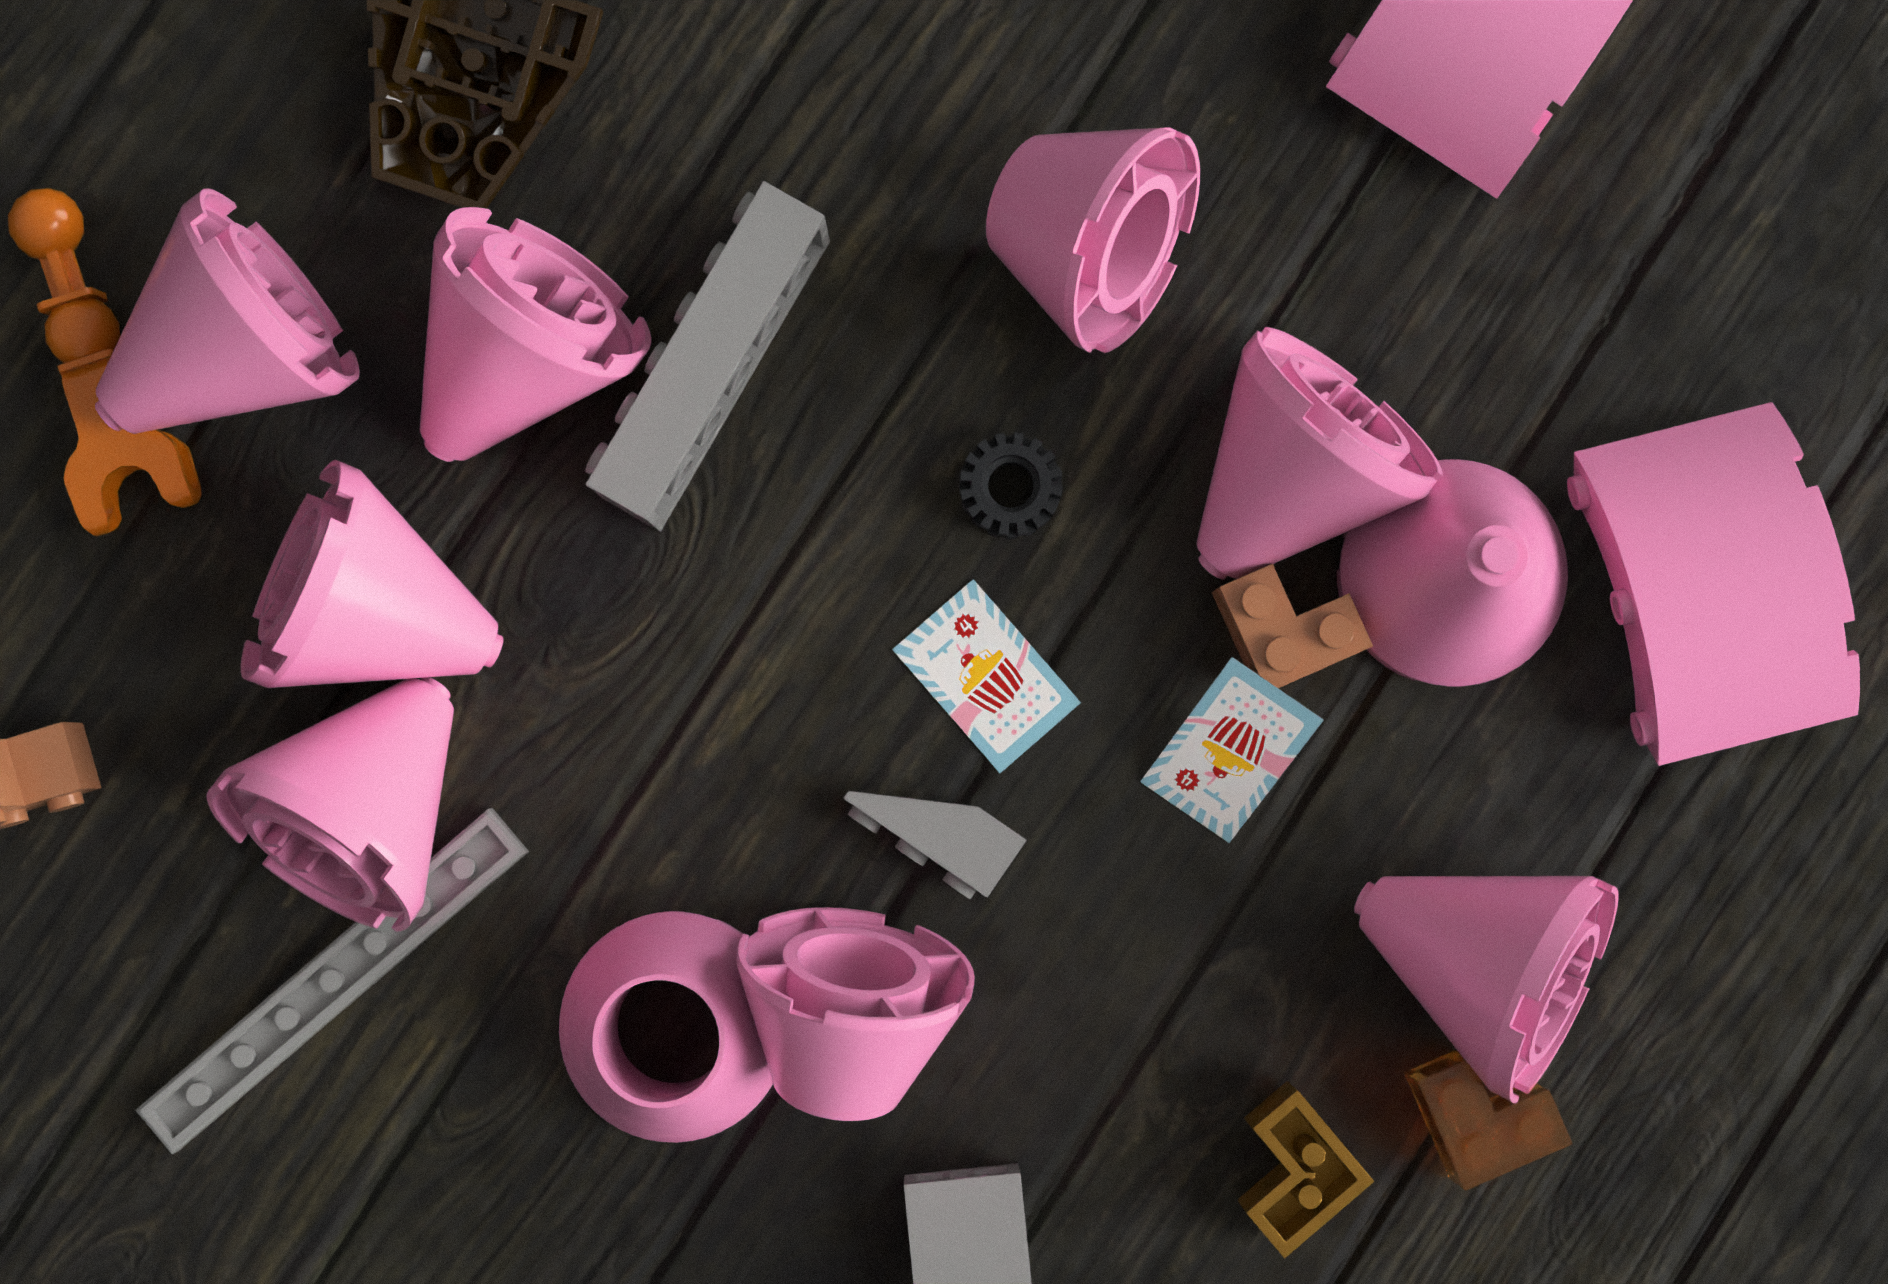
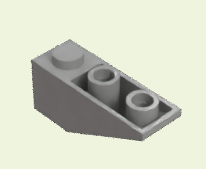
(954, 835)

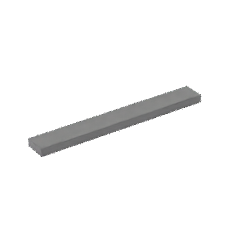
(326, 987)

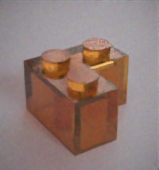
(1479, 1133)

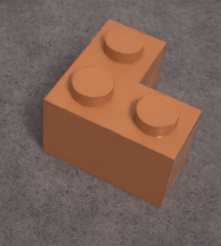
(1279, 642)
(44, 769)

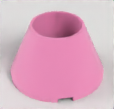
(1094, 225)
(678, 950)
(849, 1006)

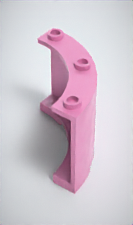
(1472, 74)
(1721, 582)

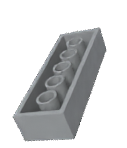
(709, 355)

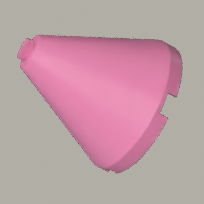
(220, 329)
(515, 333)
(1303, 459)
(1458, 578)
(362, 598)
(349, 803)
(1494, 960)

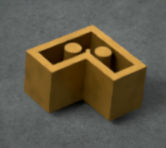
(1314, 1172)

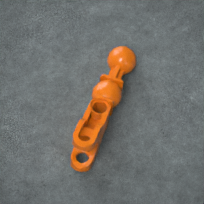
(83, 337)

